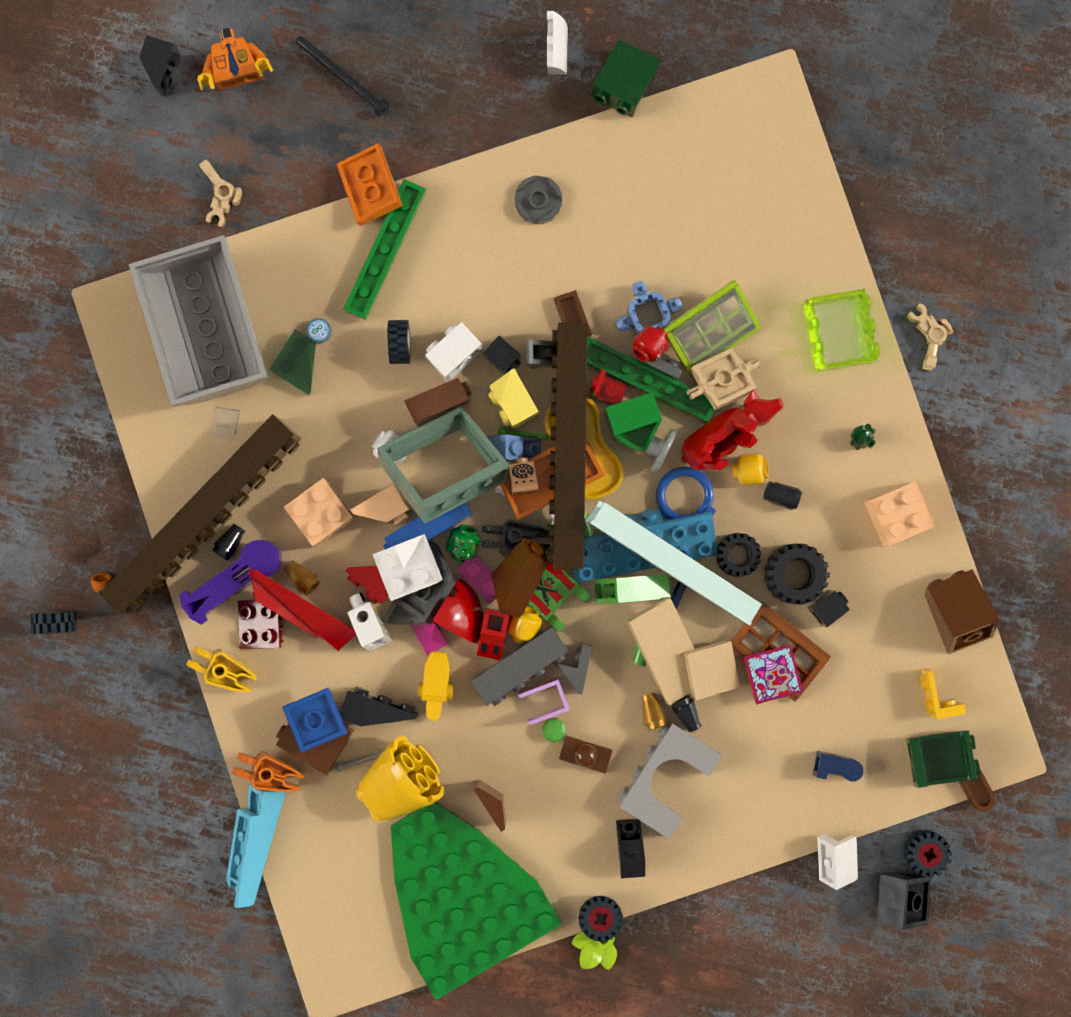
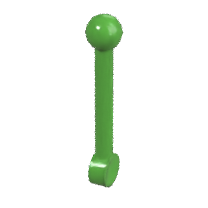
(503, 431)

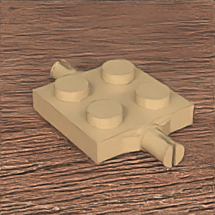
(723, 378)

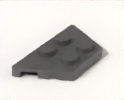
(422, 605)

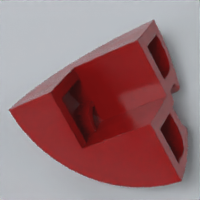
(461, 612)

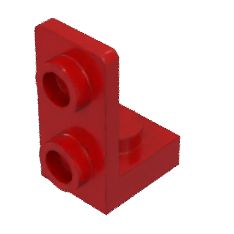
(607, 389)

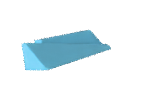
(252, 842)

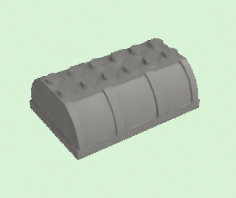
(199, 322)

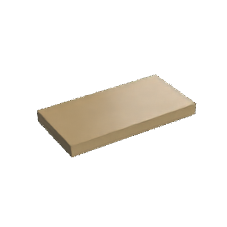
(663, 645)

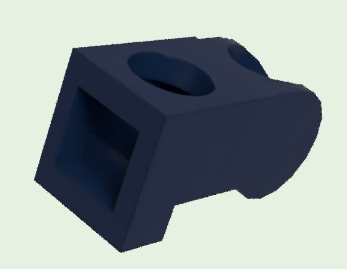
(836, 764)

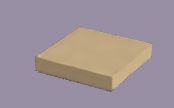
(711, 670)

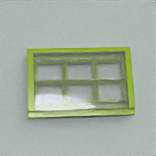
(712, 326)

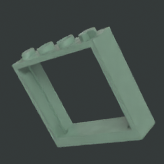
(458, 493)

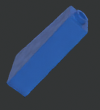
(431, 529)

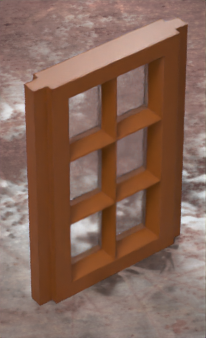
(772, 631)

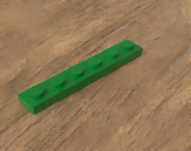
(384, 251)
(647, 379)

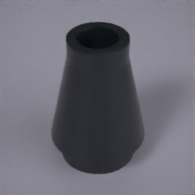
(228, 543)
(687, 713)

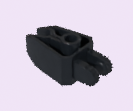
(511, 534)

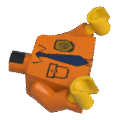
(233, 63)

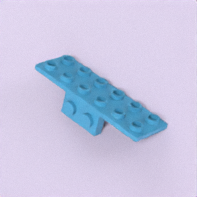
(608, 558)

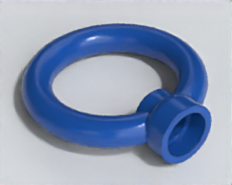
(678, 472)

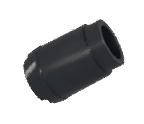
(782, 495)

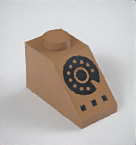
(522, 476)

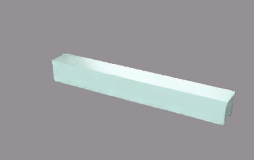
(673, 562)

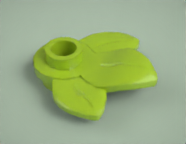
(595, 952)

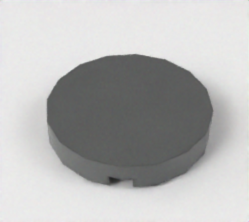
(538, 199)

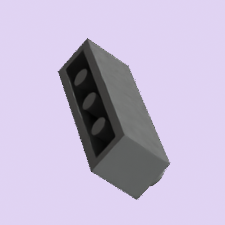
(519, 666)

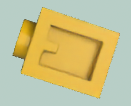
(947, 708)

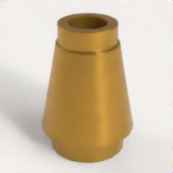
(303, 579)
(652, 712)

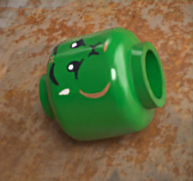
(462, 543)

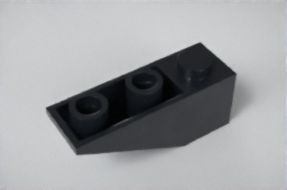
(368, 710)

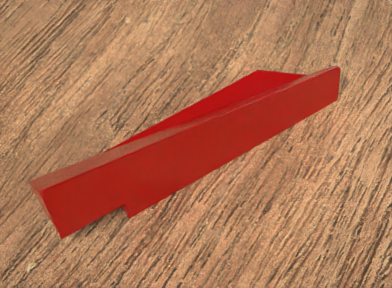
(299, 611)

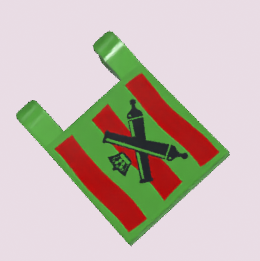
(552, 592)

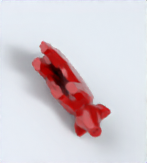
(726, 431)

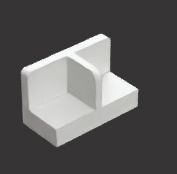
(837, 861)

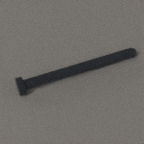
(380, 106)

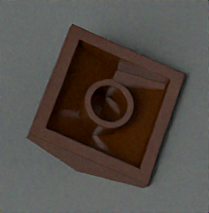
(493, 802)

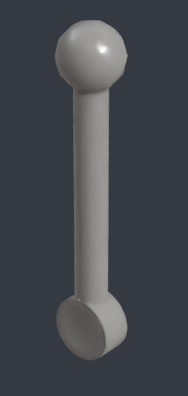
(340, 766)

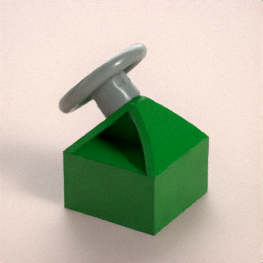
(634, 427)

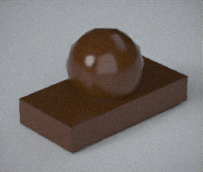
(585, 754)

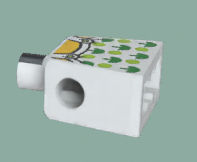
(372, 632)

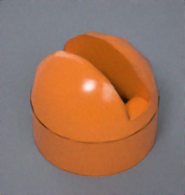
(100, 581)

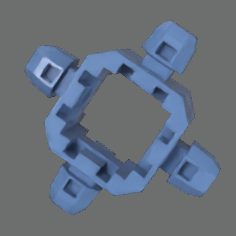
(639, 290)

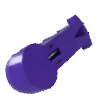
(256, 555)

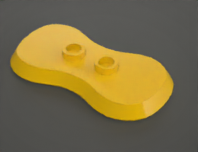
(605, 456)

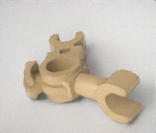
(223, 194)
(934, 333)

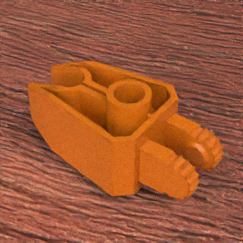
(268, 772)

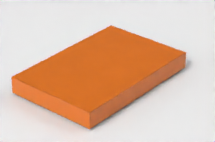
(369, 184)

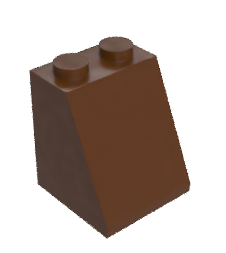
(961, 610)

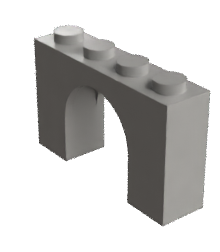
(638, 797)

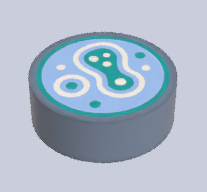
(319, 330)

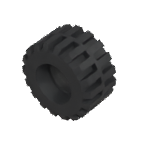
(817, 573)

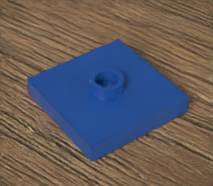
(315, 719)

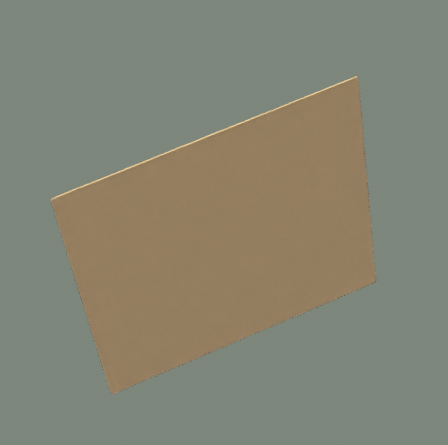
(686, 198)

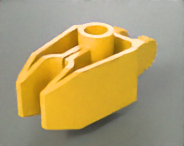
(222, 669)
(435, 685)

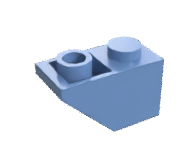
(515, 447)

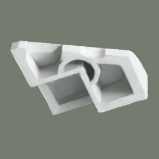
(556, 44)

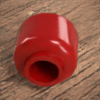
(650, 344)

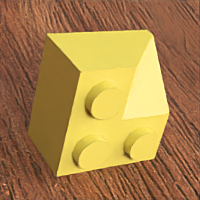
(513, 400)

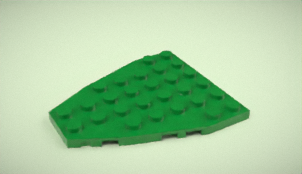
(462, 898)

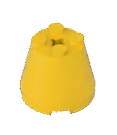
(400, 781)

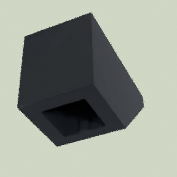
(159, 62)
(630, 848)

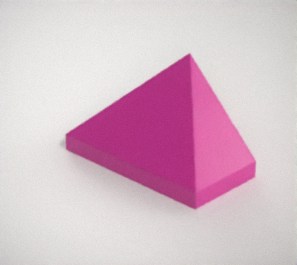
(430, 637)

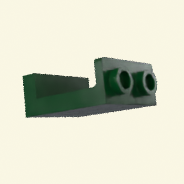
(624, 78)
(942, 758)

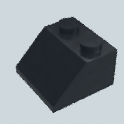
(903, 900)

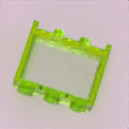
(840, 330)

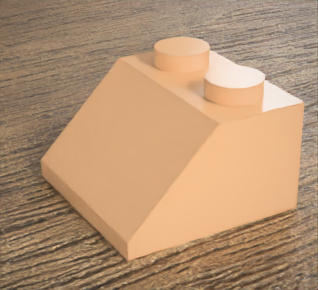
(385, 506)

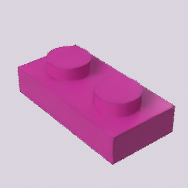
(479, 577)

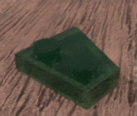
(296, 362)

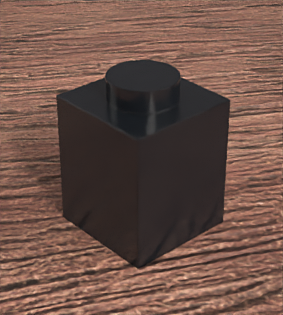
(502, 355)
(829, 608)

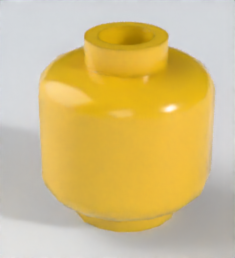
(751, 469)
(525, 627)

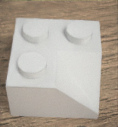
(454, 351)
(407, 567)

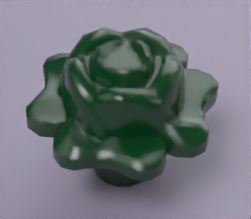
(863, 437)

